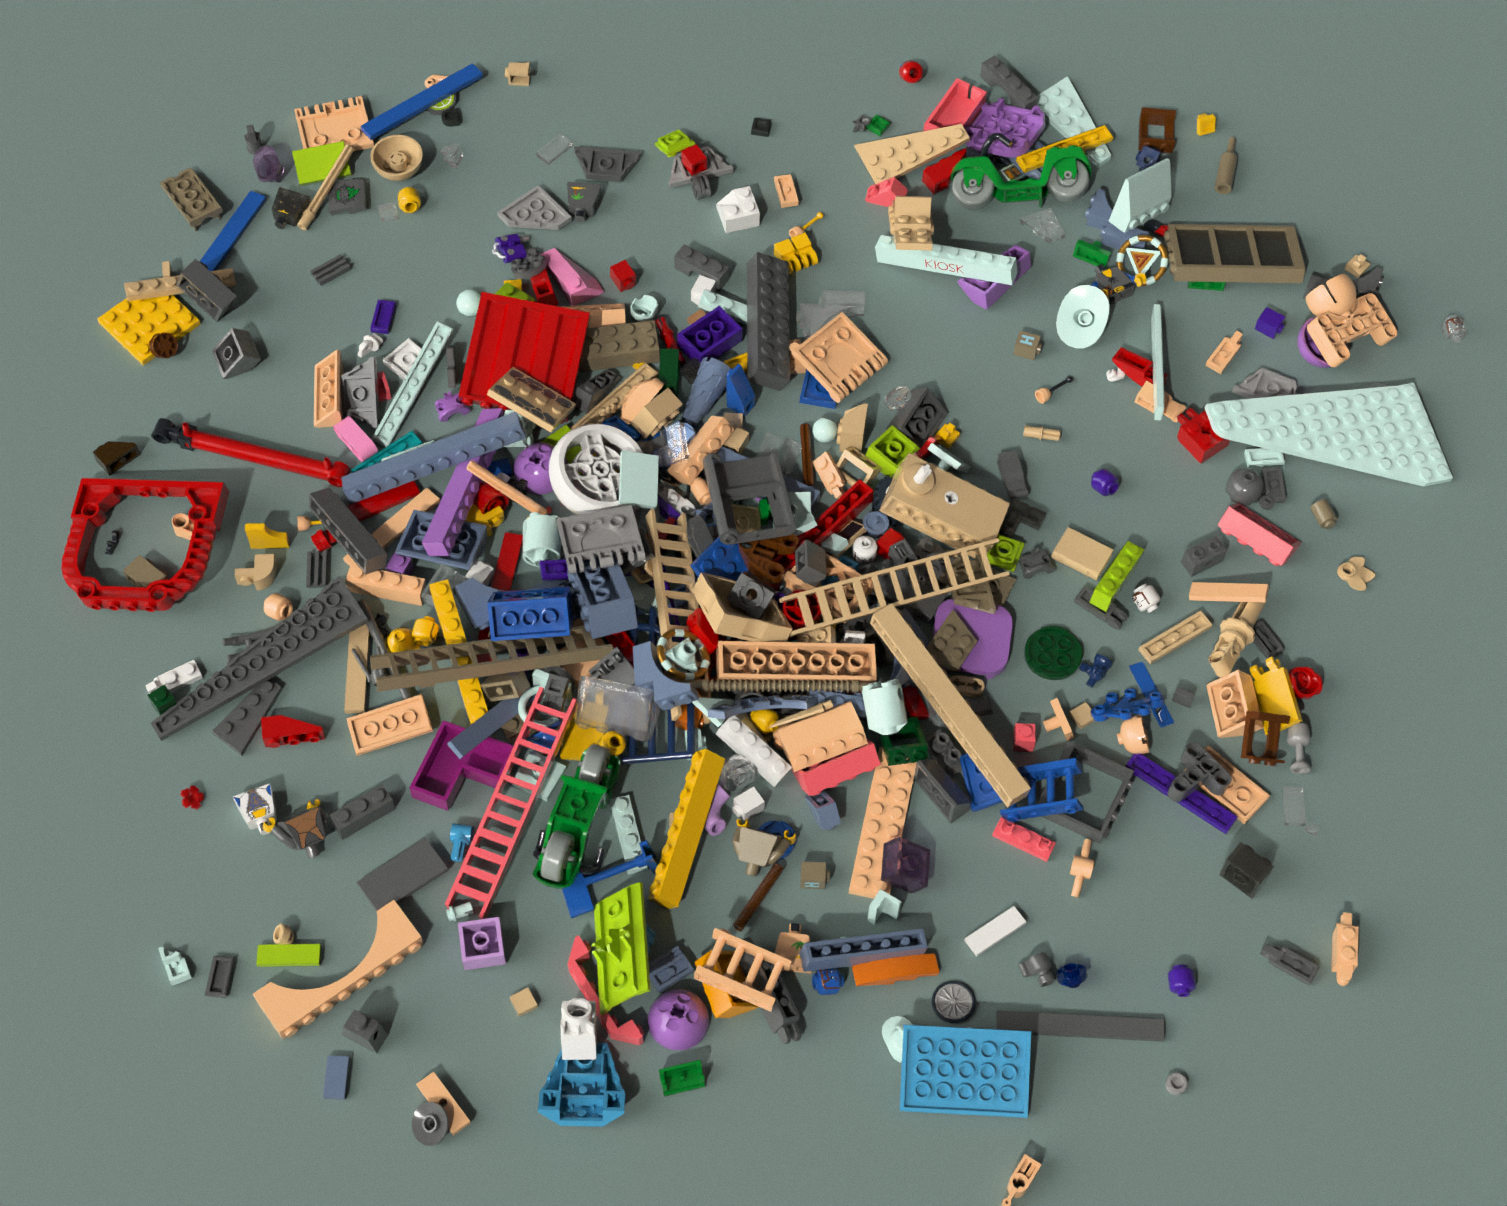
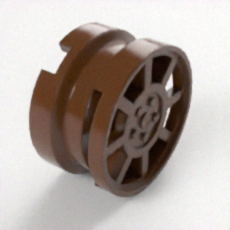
(163, 345)

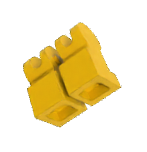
(798, 247)

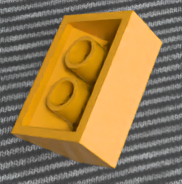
(724, 1004)

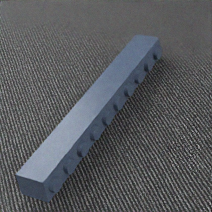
(433, 457)

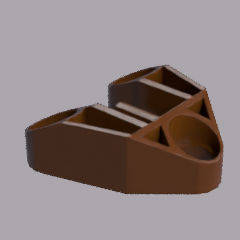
(761, 555)

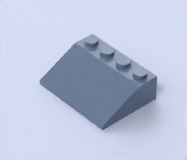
(464, 554)

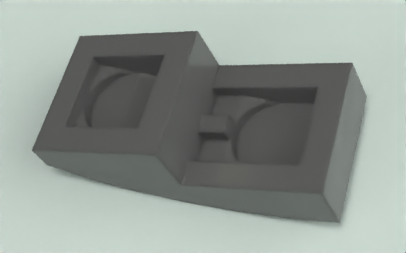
(555, 693)

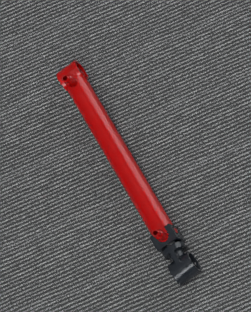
(190, 437)

